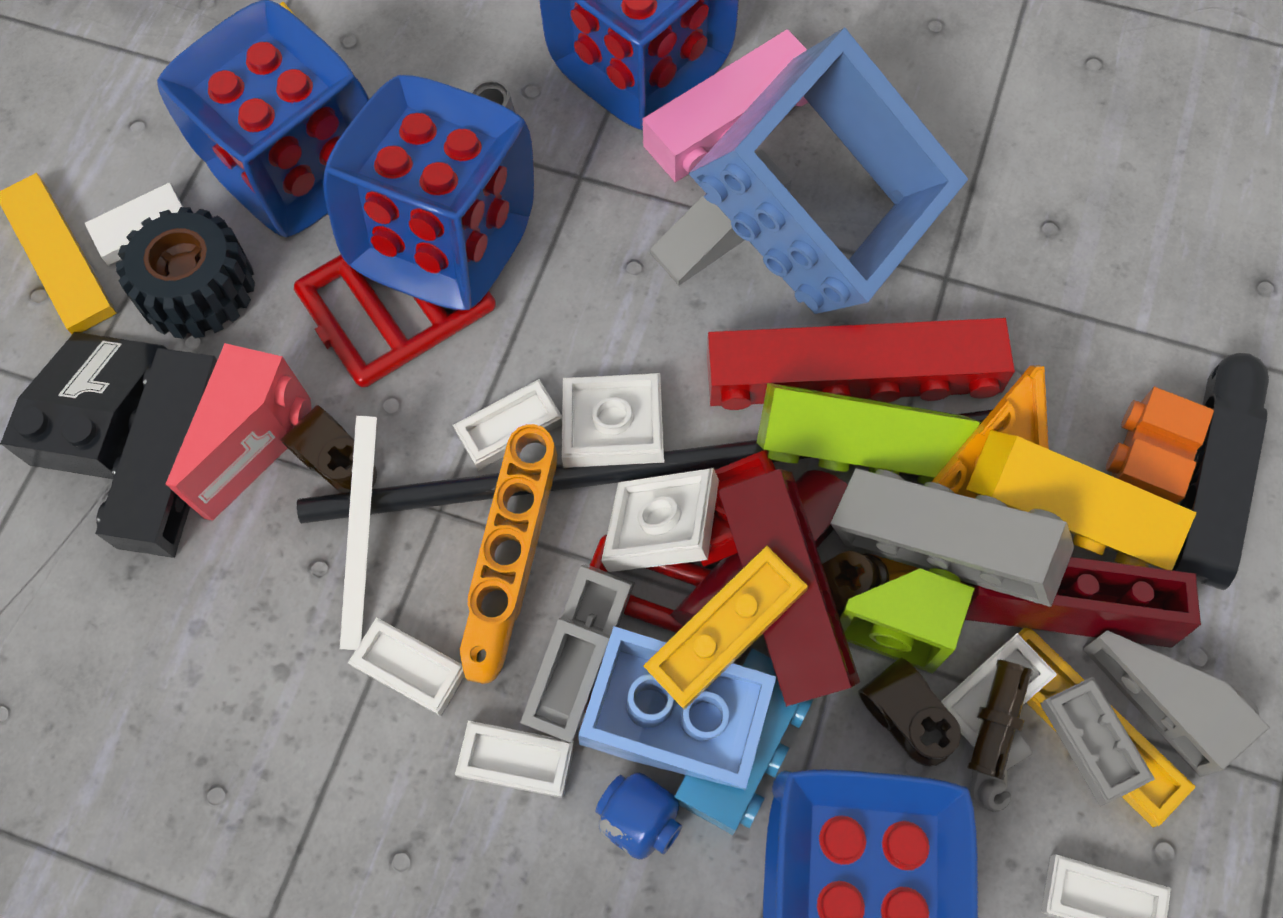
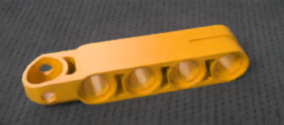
(515, 475)

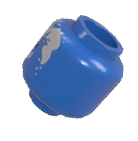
(638, 815)

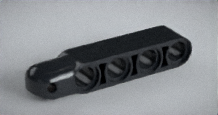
(1225, 470)

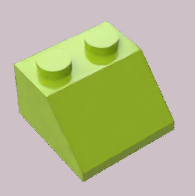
(910, 617)

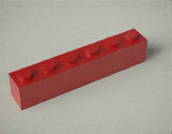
(862, 361)

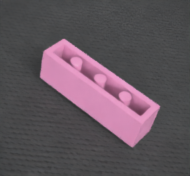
(696, 120)

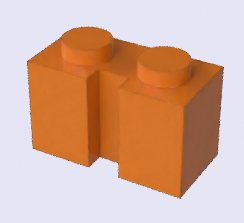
(1160, 444)

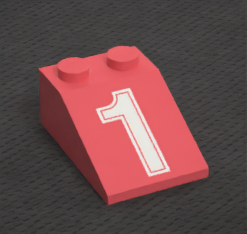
(237, 428)

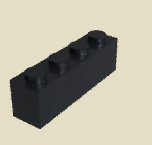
(140, 507)

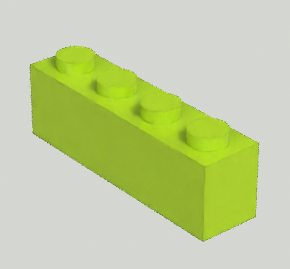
(859, 432)

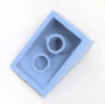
(644, 724)

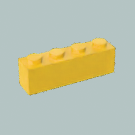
(1092, 503)

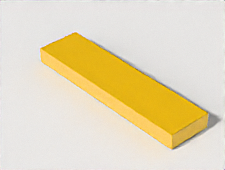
(55, 254)
(1153, 800)

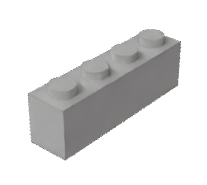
(948, 531)

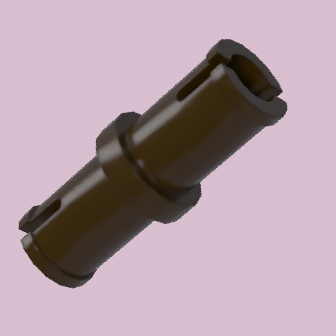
(1000, 719)

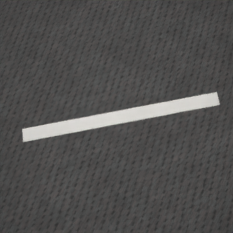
(358, 532)

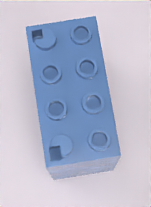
(879, 133)

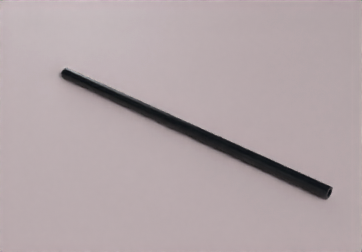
(483, 486)

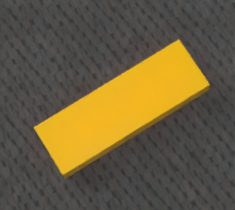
(725, 627)

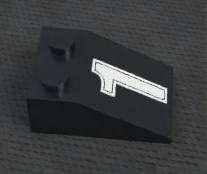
(80, 405)

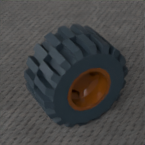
(185, 272)

